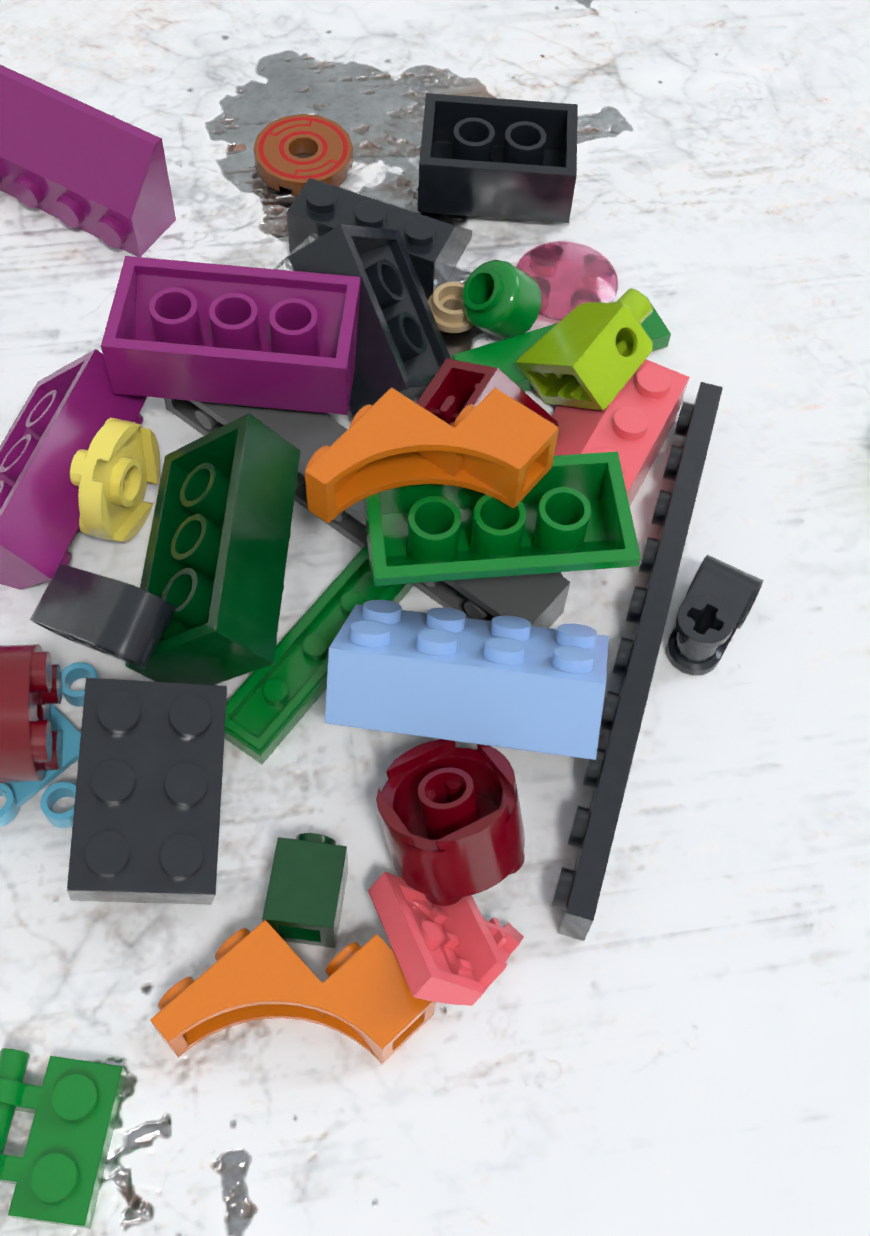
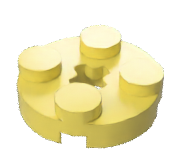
(115, 479)

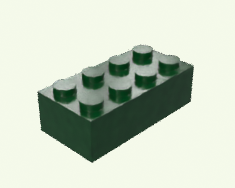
(221, 552)

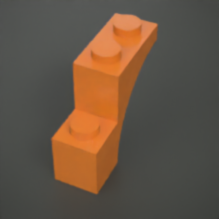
(397, 443)
(265, 979)

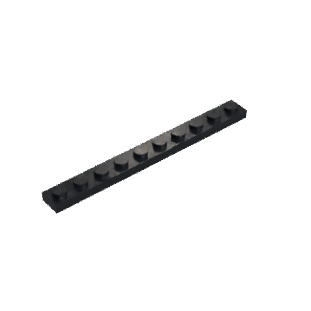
(635, 660)

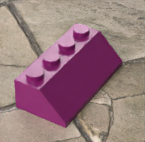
(82, 165)
(233, 335)
(35, 461)

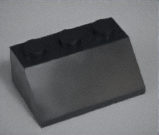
(430, 242)
(396, 328)

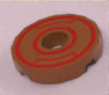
(298, 134)

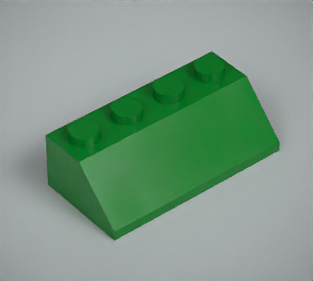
(446, 532)

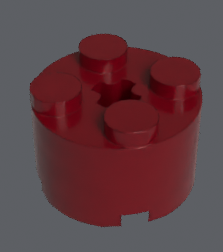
(26, 691)
(452, 819)

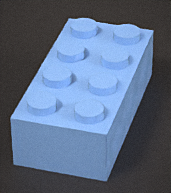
(468, 679)

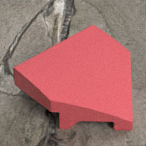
(442, 950)

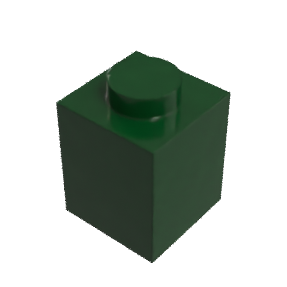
(307, 889)

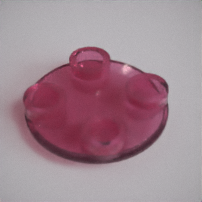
(569, 276)

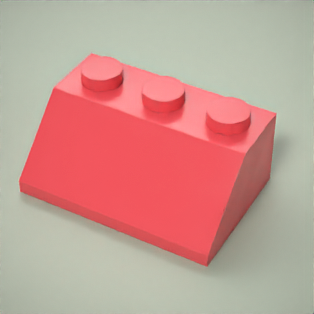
(631, 424)

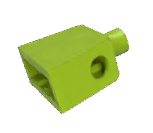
(590, 353)

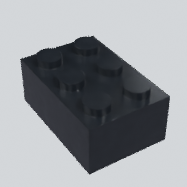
(498, 158)
(148, 793)

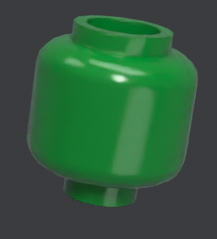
(501, 299)

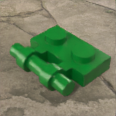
(67, 1139)

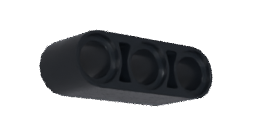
(103, 614)

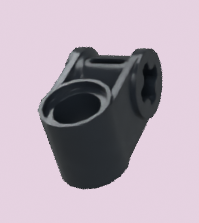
(710, 615)

